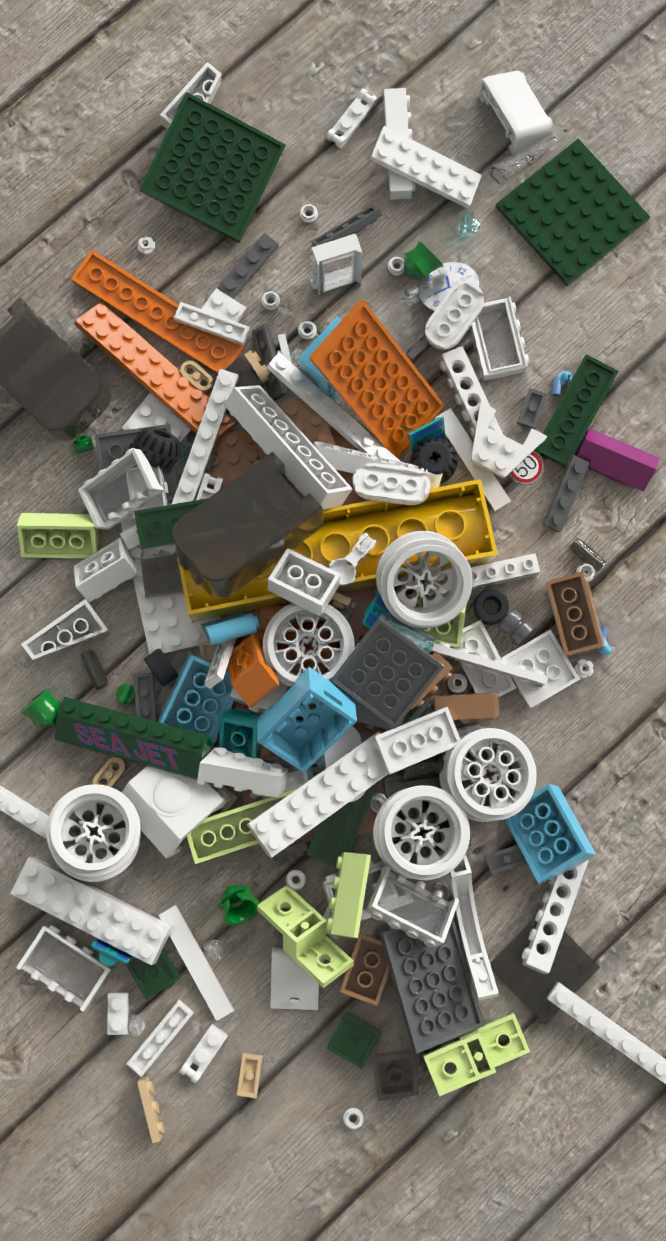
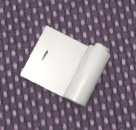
(291, 984)

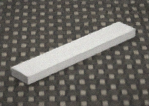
(463, 447)
(197, 963)

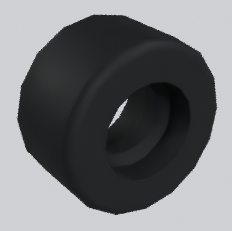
(481, 614)
(161, 667)

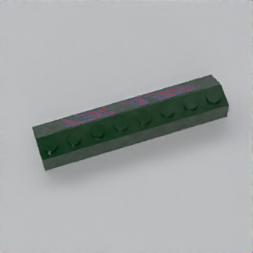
(131, 737)

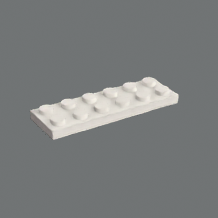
(425, 167)

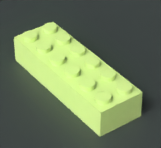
(227, 830)

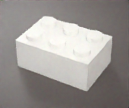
(303, 582)

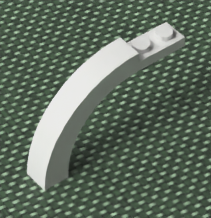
(469, 930)

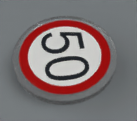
(529, 470)

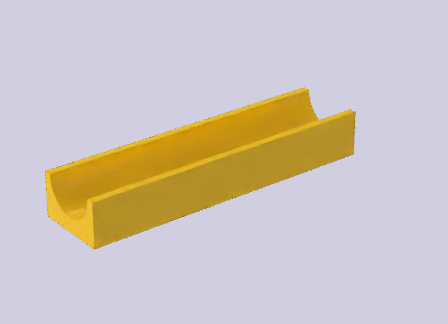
(450, 510)

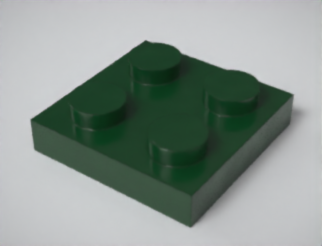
(153, 977)
(353, 1040)

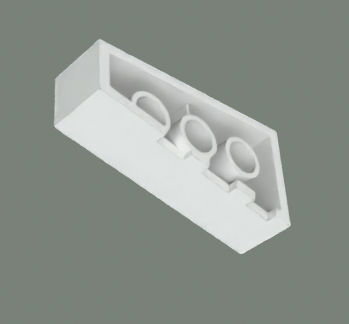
(66, 631)
(242, 773)

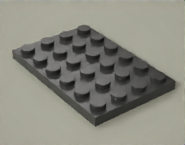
(432, 987)

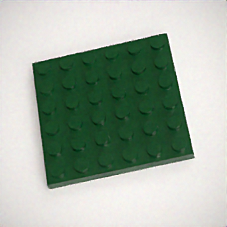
(212, 167)
(572, 212)

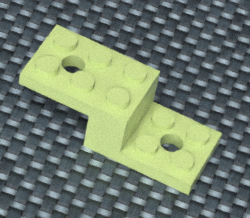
(305, 936)
(476, 1054)

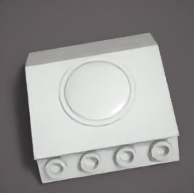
(171, 806)

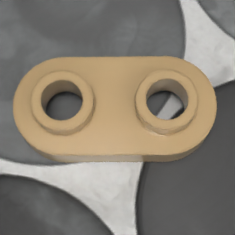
(261, 371)
(198, 376)
(108, 773)

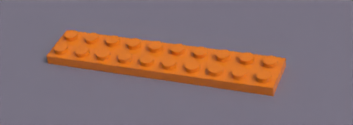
(152, 312)
(147, 366)

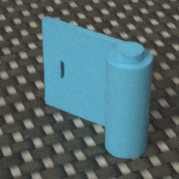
(230, 627)

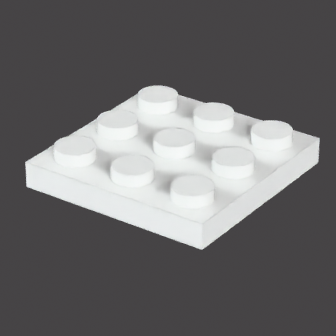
(154, 413)
(546, 656)

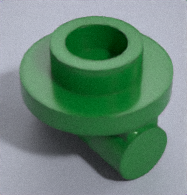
(83, 443)
(125, 693)

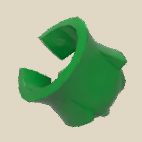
(421, 262)
(42, 709)
(238, 905)

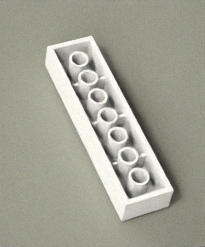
(277, 433)
(319, 798)
(91, 910)

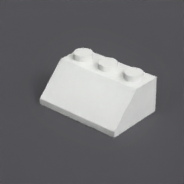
(104, 570)

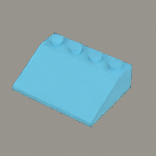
(195, 705)
(549, 834)

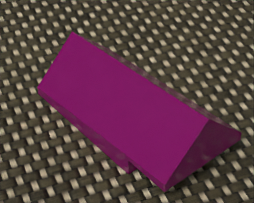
(617, 460)

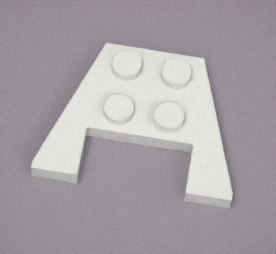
(497, 451)

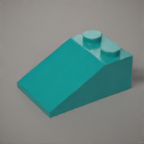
(239, 733)

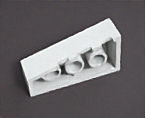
(202, 85)

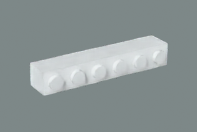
(398, 119)

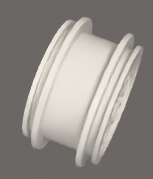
(435, 608)
(281, 625)
(457, 770)
(82, 802)
(453, 841)

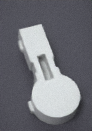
(357, 553)

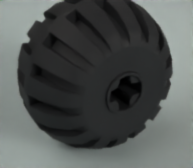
(159, 447)
(439, 449)

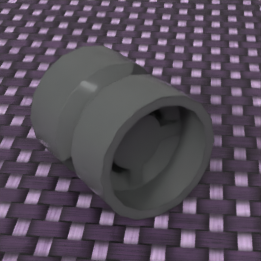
(518, 628)

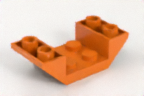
(248, 670)

